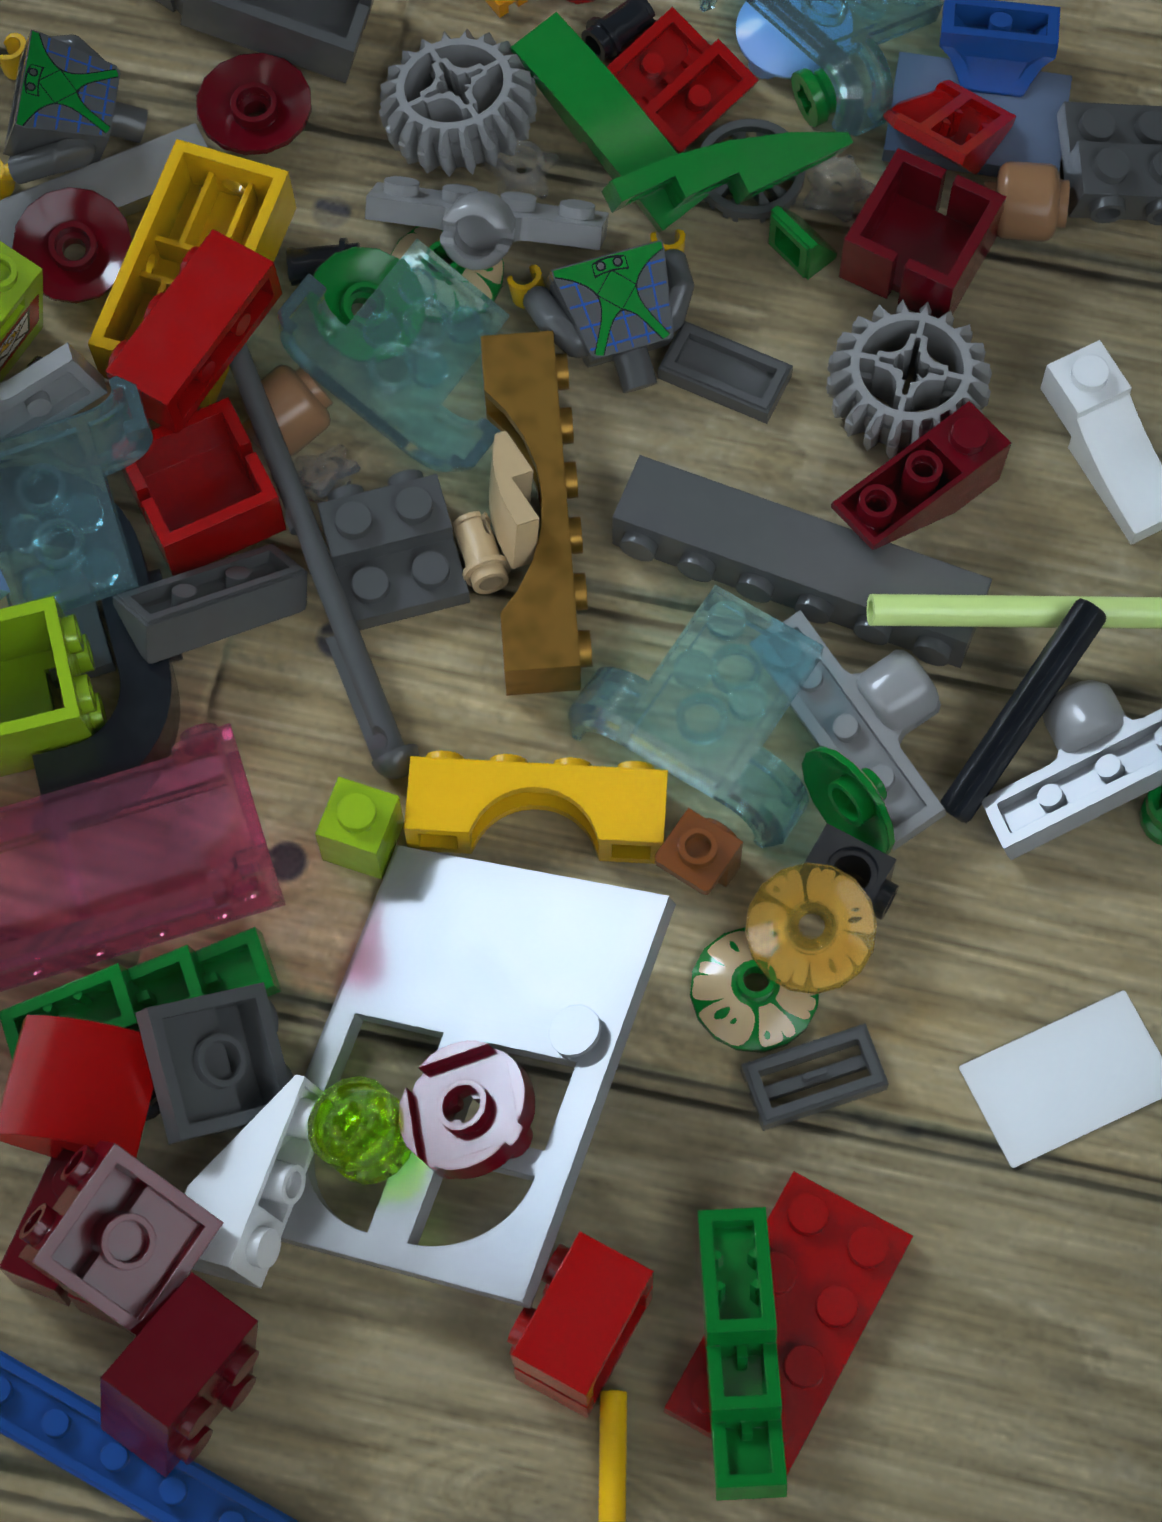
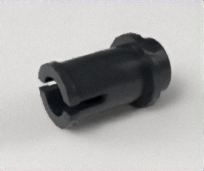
(615, 29)
(307, 259)

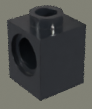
(855, 856)

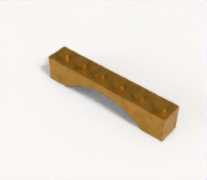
(540, 621)

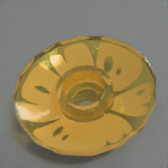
(805, 961)

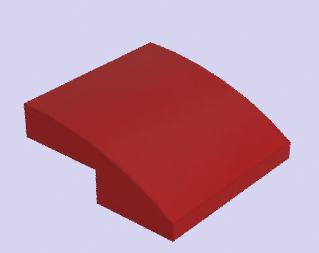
(681, 78)
(75, 1086)

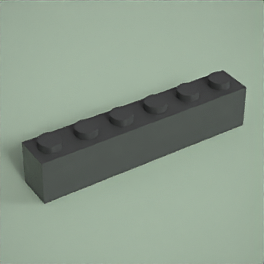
(785, 557)

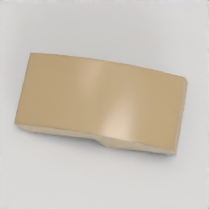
(509, 502)

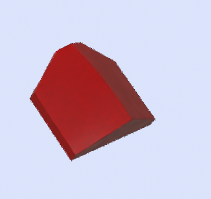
(953, 124)

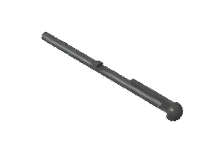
(347, 646)

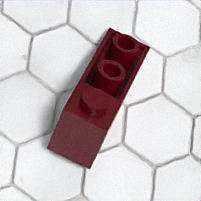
(926, 479)

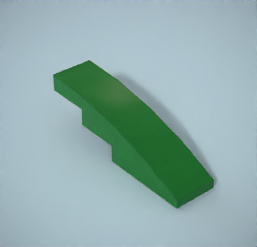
(597, 109)
(744, 164)
(118, 992)
(741, 1354)

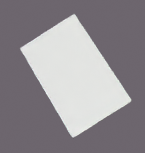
(1066, 1078)

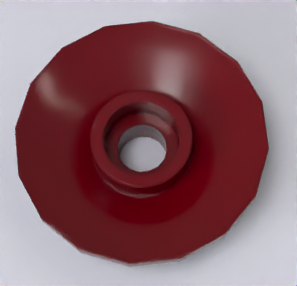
(253, 85)
(71, 218)

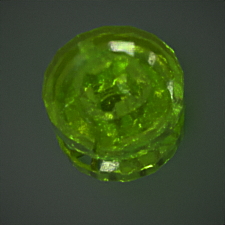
(370, 1150)

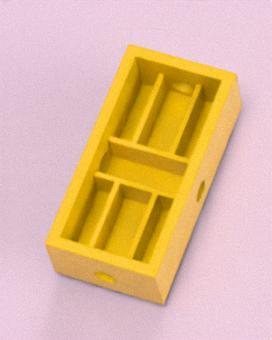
(193, 195)

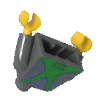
(60, 108)
(614, 306)

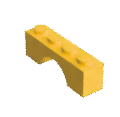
(459, 798)

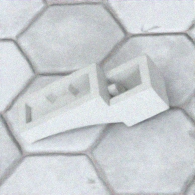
(1108, 437)

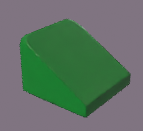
(798, 243)

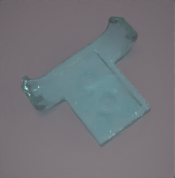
(845, 43)
(401, 355)
(58, 507)
(713, 710)

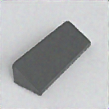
(212, 602)

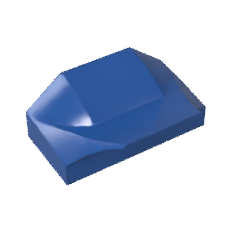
(998, 43)

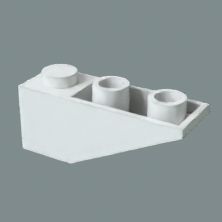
(256, 1185)

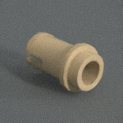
(485, 566)

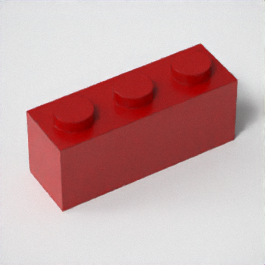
(196, 328)

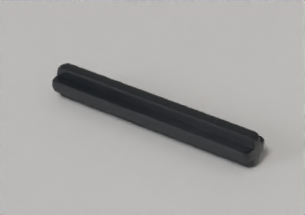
(1023, 710)

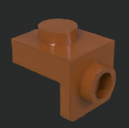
(700, 852)

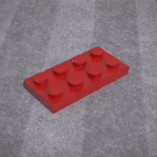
(827, 1281)

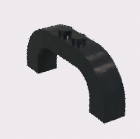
(146, 711)

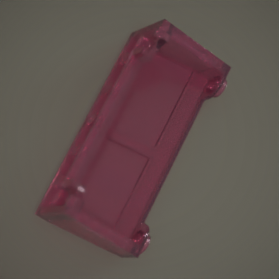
(132, 860)

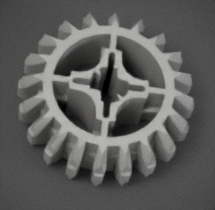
(458, 103)
(867, 363)

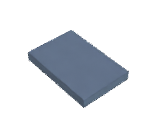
(1030, 139)

